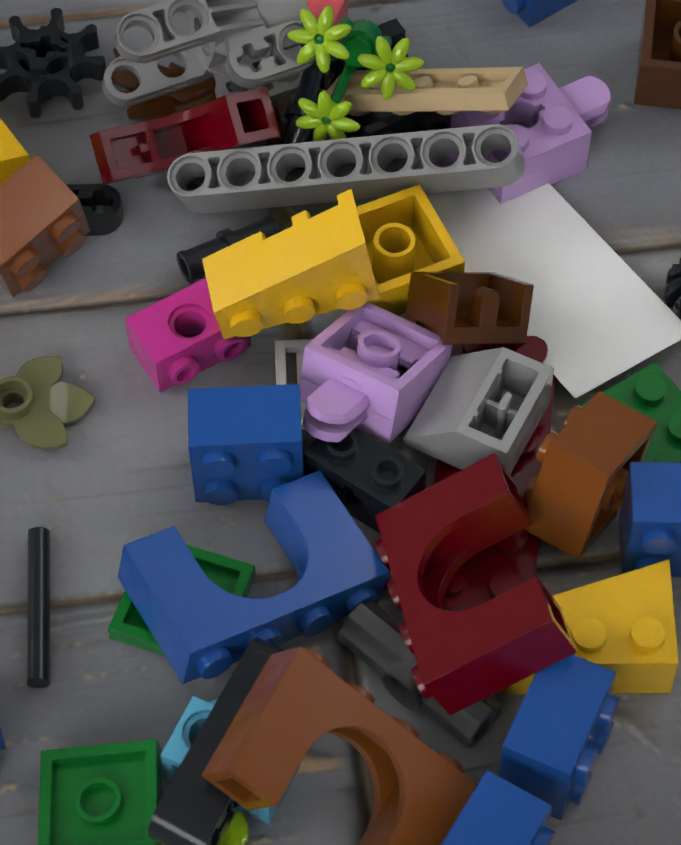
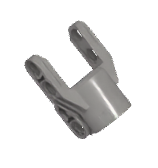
(224, 41)

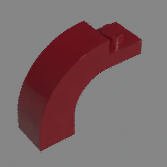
(153, 145)

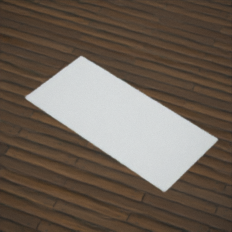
(584, 295)

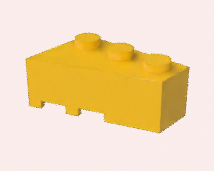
(292, 274)
(625, 628)

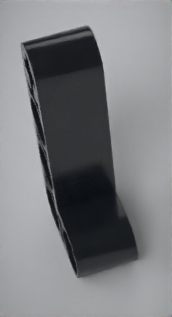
(192, 807)

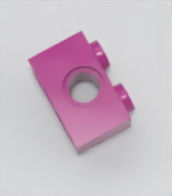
(160, 343)

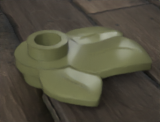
(45, 402)

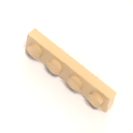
(442, 91)

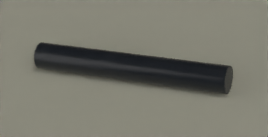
(38, 608)

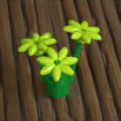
(359, 47)

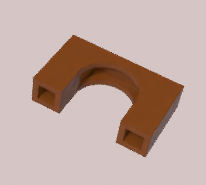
(302, 699)

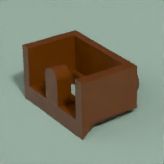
(471, 306)

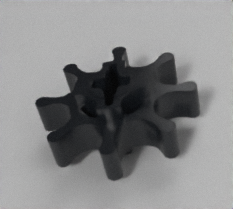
(49, 62)

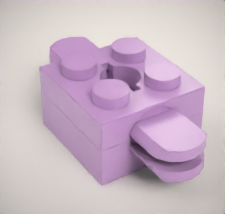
(549, 126)
(369, 374)

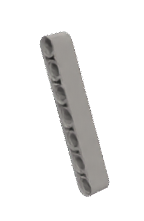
(367, 180)

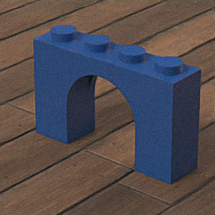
(210, 628)

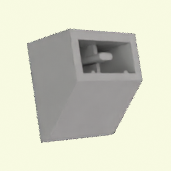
(482, 408)

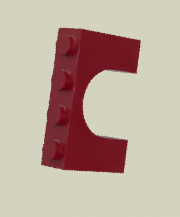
(477, 649)

